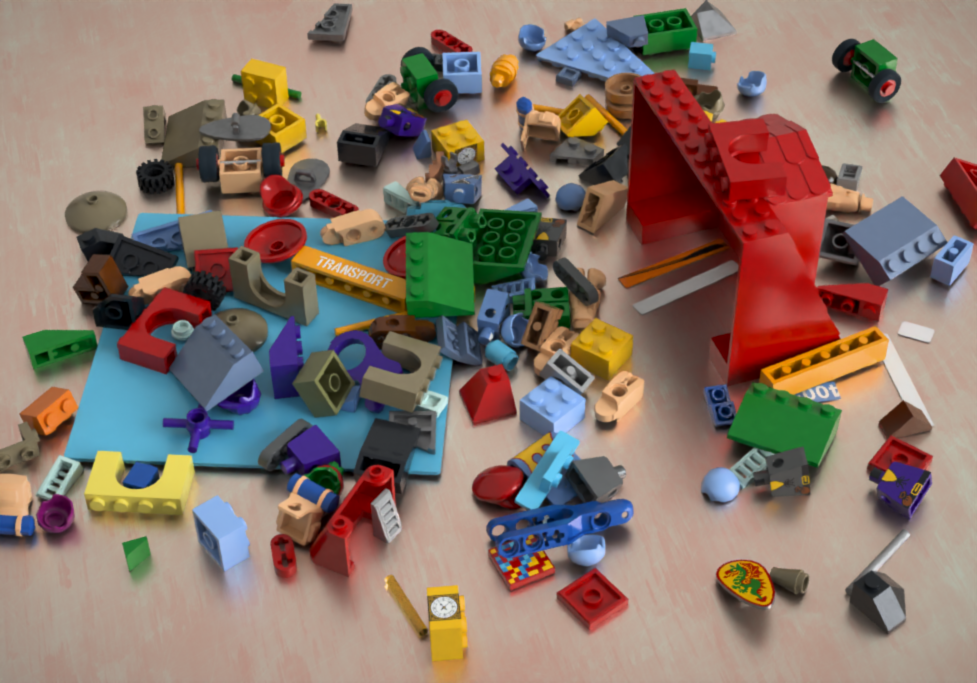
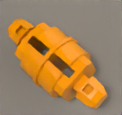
(503, 70)

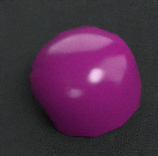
(55, 514)

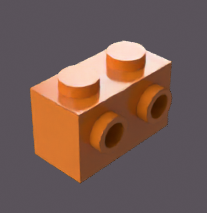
(49, 410)

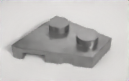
(577, 152)
(422, 419)

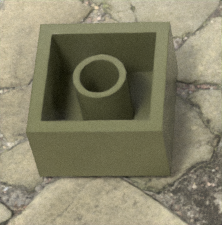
(323, 383)

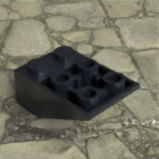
(362, 144)
(389, 446)

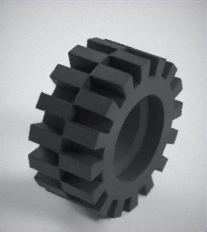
(155, 176)
(213, 287)

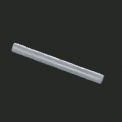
(885, 554)

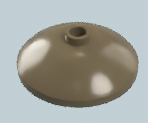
(96, 210)
(246, 325)

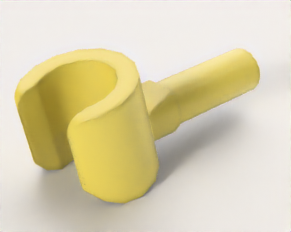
(320, 123)

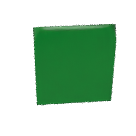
(136, 551)

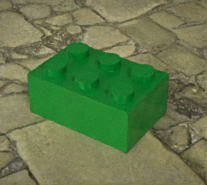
(669, 31)

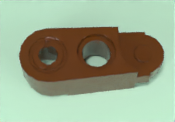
(401, 324)

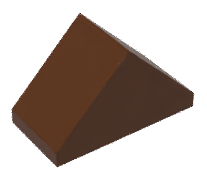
(904, 421)

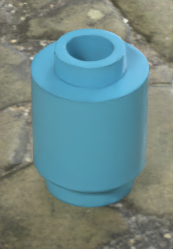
(500, 353)

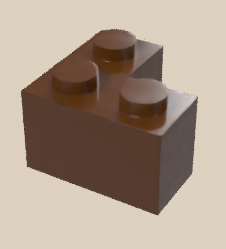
(99, 280)

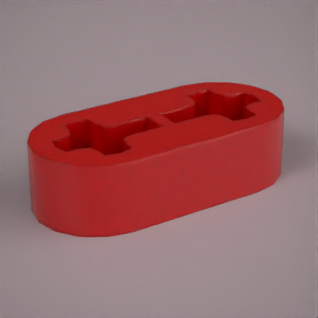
(279, 556)

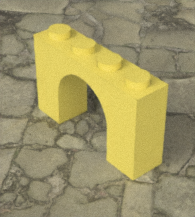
(163, 497)

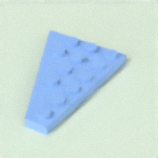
(593, 53)

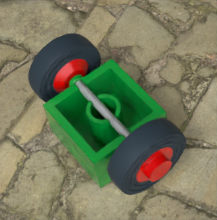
(871, 67)
(423, 83)

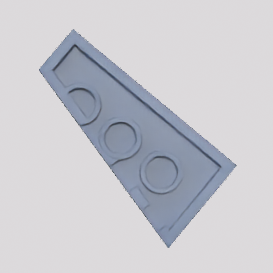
(163, 237)

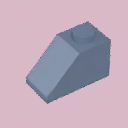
(628, 31)

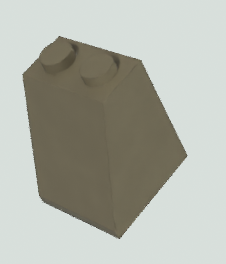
(201, 233)

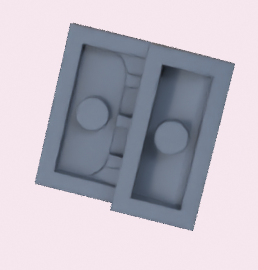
(458, 341)

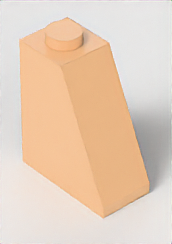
(601, 204)

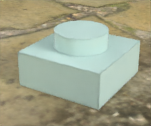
(433, 402)

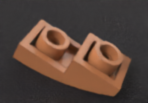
(435, 169)

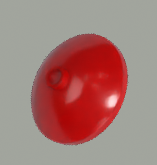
(277, 240)
(395, 258)

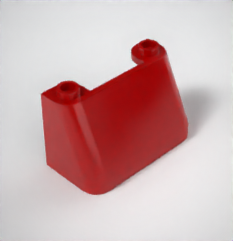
(331, 545)

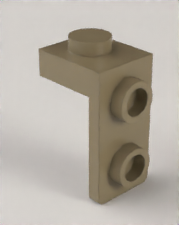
(154, 124)
(22, 450)

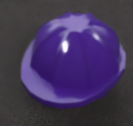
(242, 400)

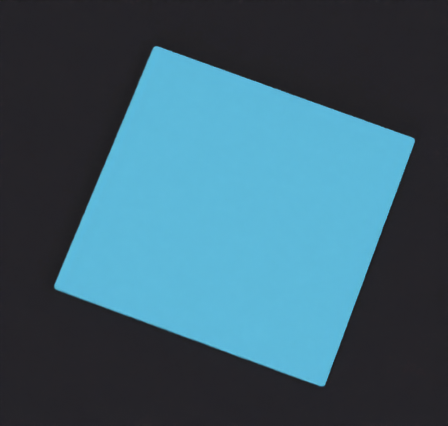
(127, 402)

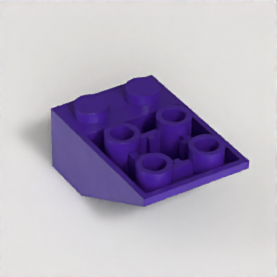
(285, 360)

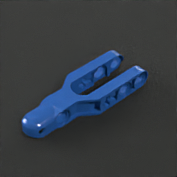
(569, 520)

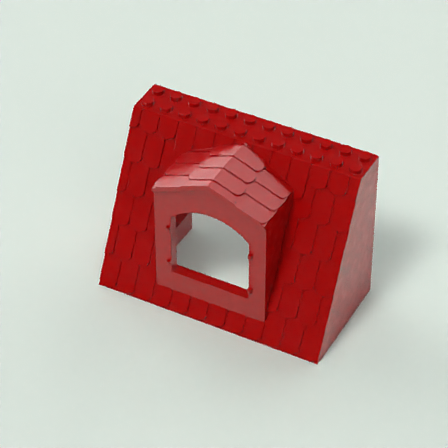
(775, 237)

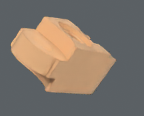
(388, 95)
(353, 228)
(152, 284)
(560, 338)
(619, 397)

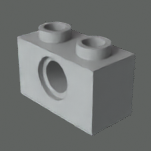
(568, 372)

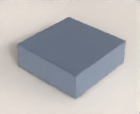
(568, 76)

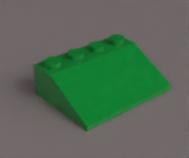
(503, 243)
(438, 276)
(783, 421)

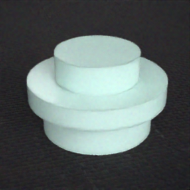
(182, 330)

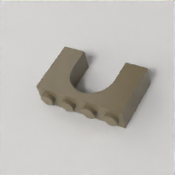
(252, 287)
(402, 390)

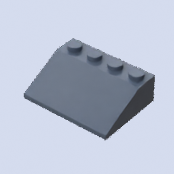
(893, 240)
(214, 363)

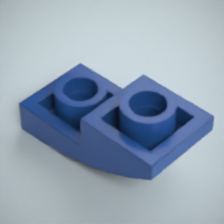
(719, 405)

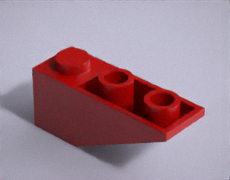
(857, 299)

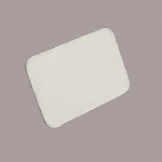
(916, 331)

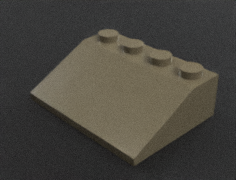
(183, 133)

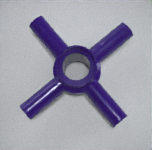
(198, 425)

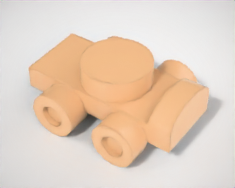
(573, 24)

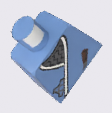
(461, 188)
(489, 322)

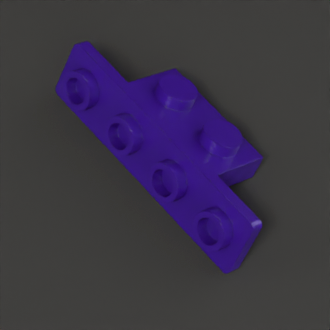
(516, 175)

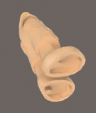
(423, 191)
(848, 200)
(581, 314)

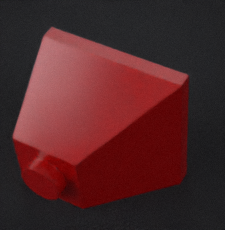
(488, 395)

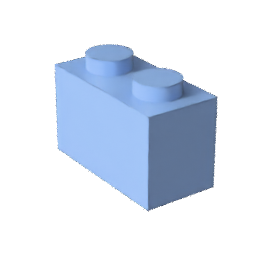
(951, 260)

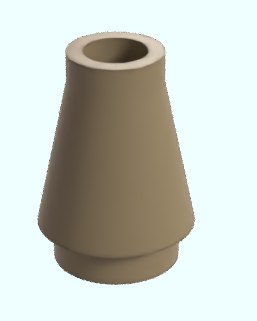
(790, 579)

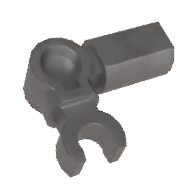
(450, 167)

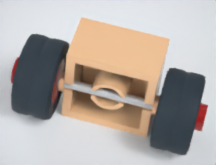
(240, 168)

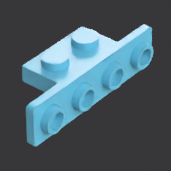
(548, 471)

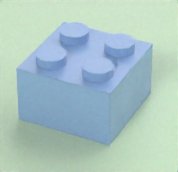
(463, 71)
(552, 407)
(221, 532)

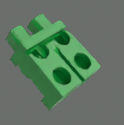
(460, 223)
(555, 296)

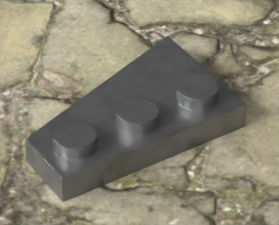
(333, 25)

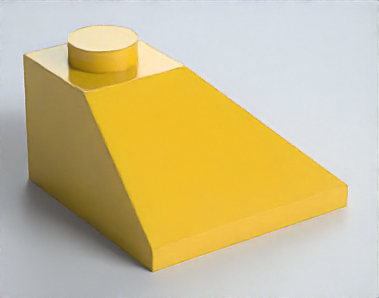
(581, 118)

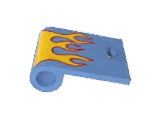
(530, 457)

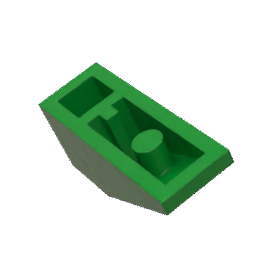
(57, 345)

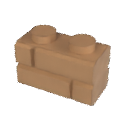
(541, 325)

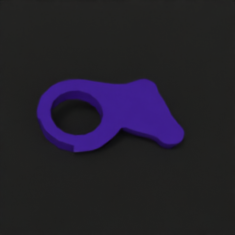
(372, 358)

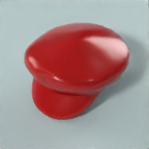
(279, 196)
(499, 485)

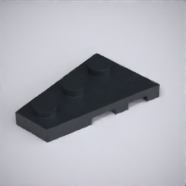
(139, 258)

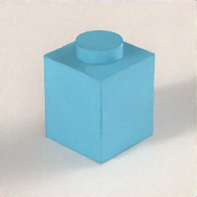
(701, 56)

